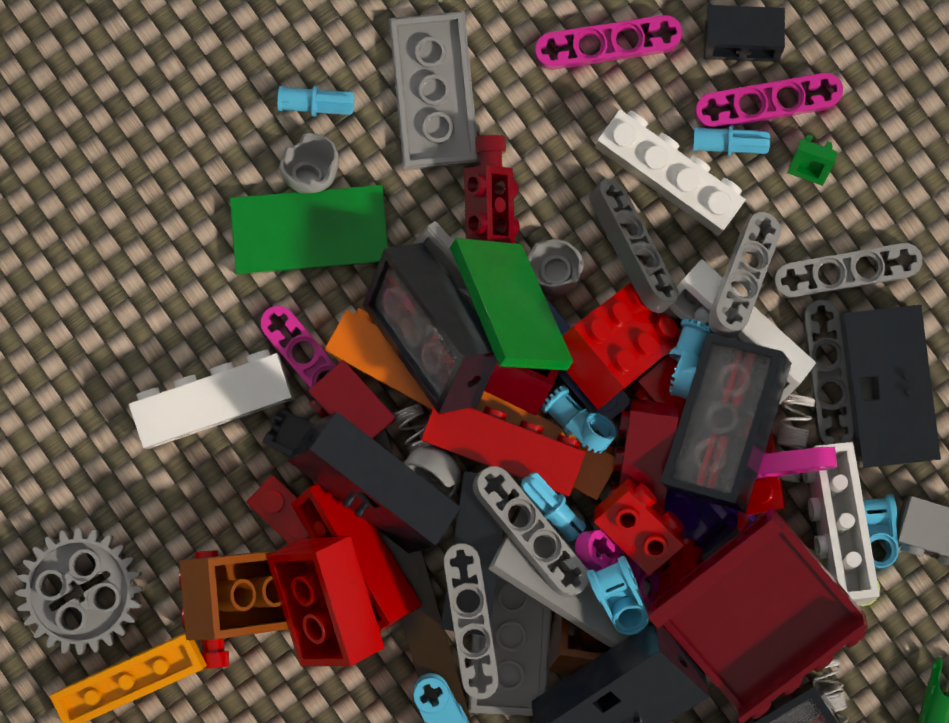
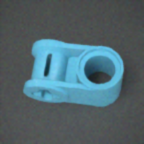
(883, 526)
(620, 596)
(442, 710)

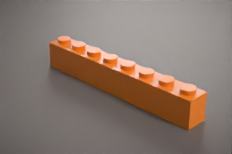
(367, 350)

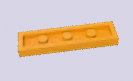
(128, 680)

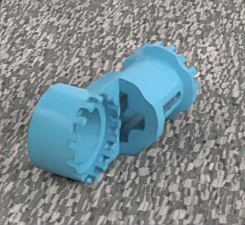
(688, 354)
(580, 421)

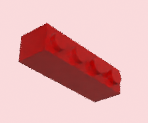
(514, 448)
(388, 588)

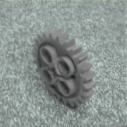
(96, 620)

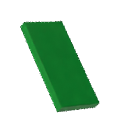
(308, 230)
(511, 305)

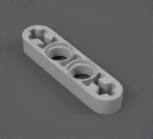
(847, 271)
(748, 276)
(525, 536)
(466, 621)

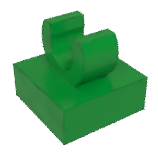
(812, 161)

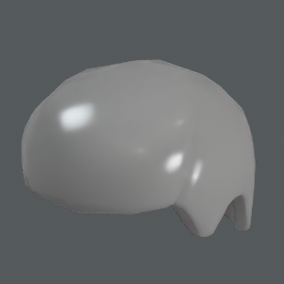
(310, 164)
(556, 266)
(437, 468)

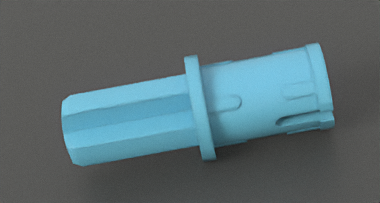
(315, 101)
(731, 140)
(552, 506)

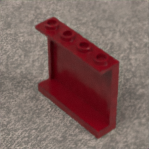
(760, 615)

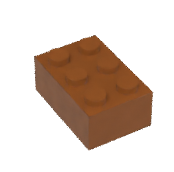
(230, 596)

